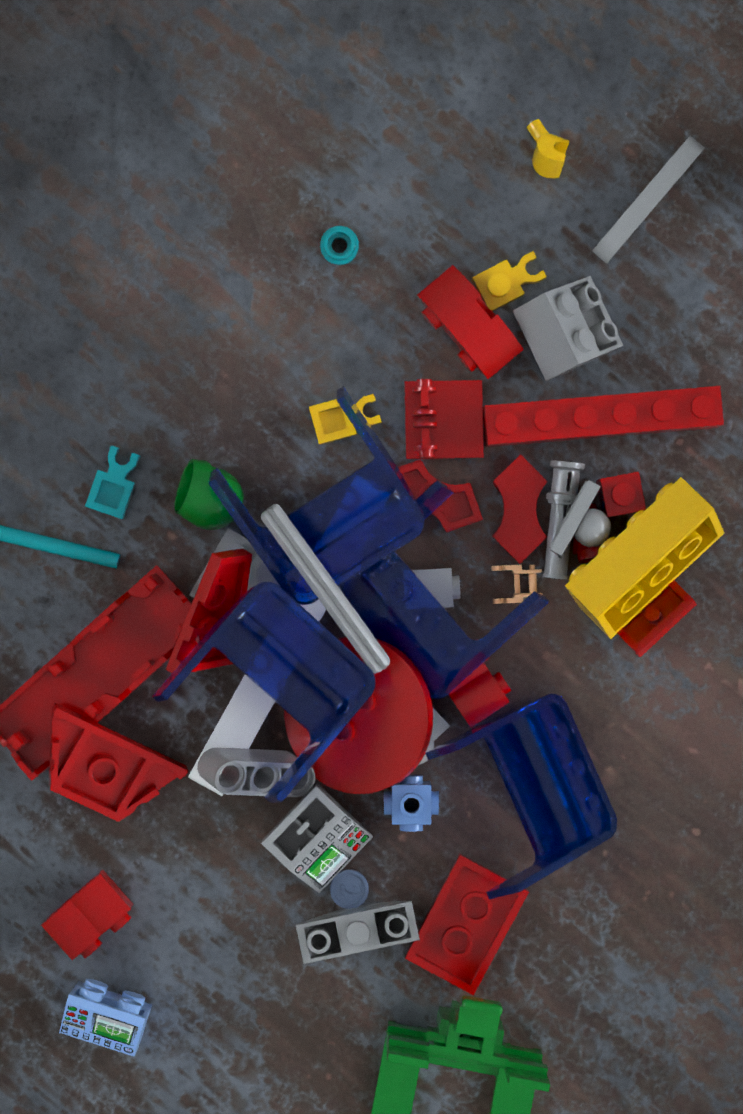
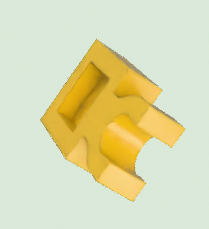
(503, 284)
(332, 422)

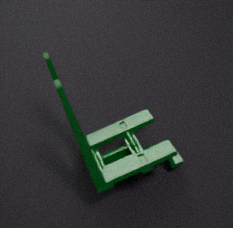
(465, 1039)

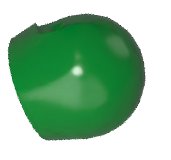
(198, 501)

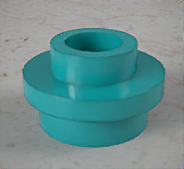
(335, 233)

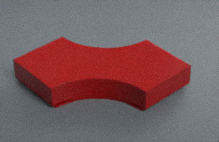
(456, 511)
(519, 528)

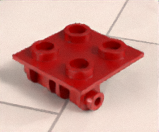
(444, 419)

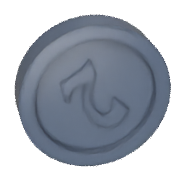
(349, 889)

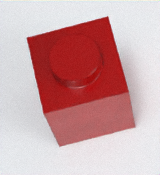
(621, 494)

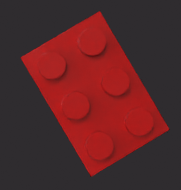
(465, 926)

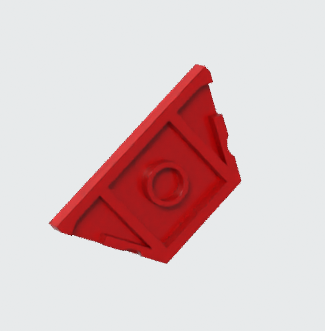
(104, 766)

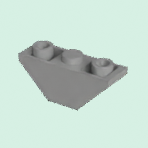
(357, 930)

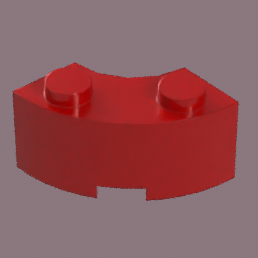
(465, 317)

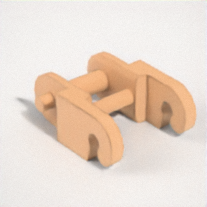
(517, 570)

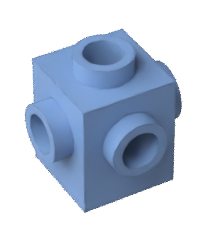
(411, 787)

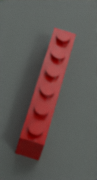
(603, 416)

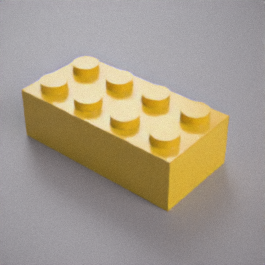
(645, 557)

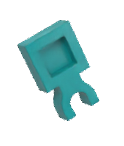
(111, 490)

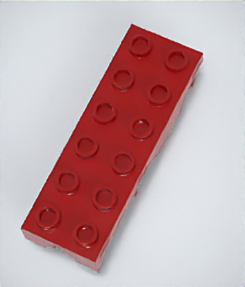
(96, 667)

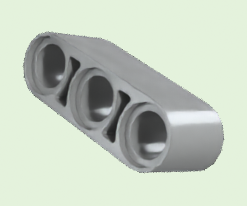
(241, 767)

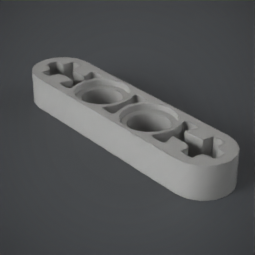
(648, 199)

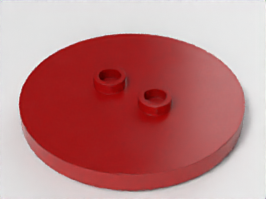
(382, 738)

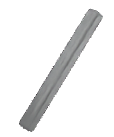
(325, 588)

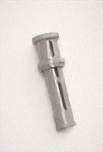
(562, 495)

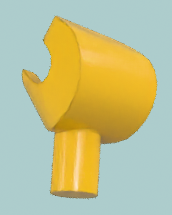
(549, 150)

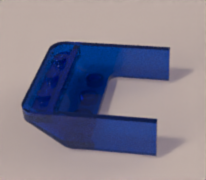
(345, 525)
(411, 619)
(292, 663)
(548, 783)

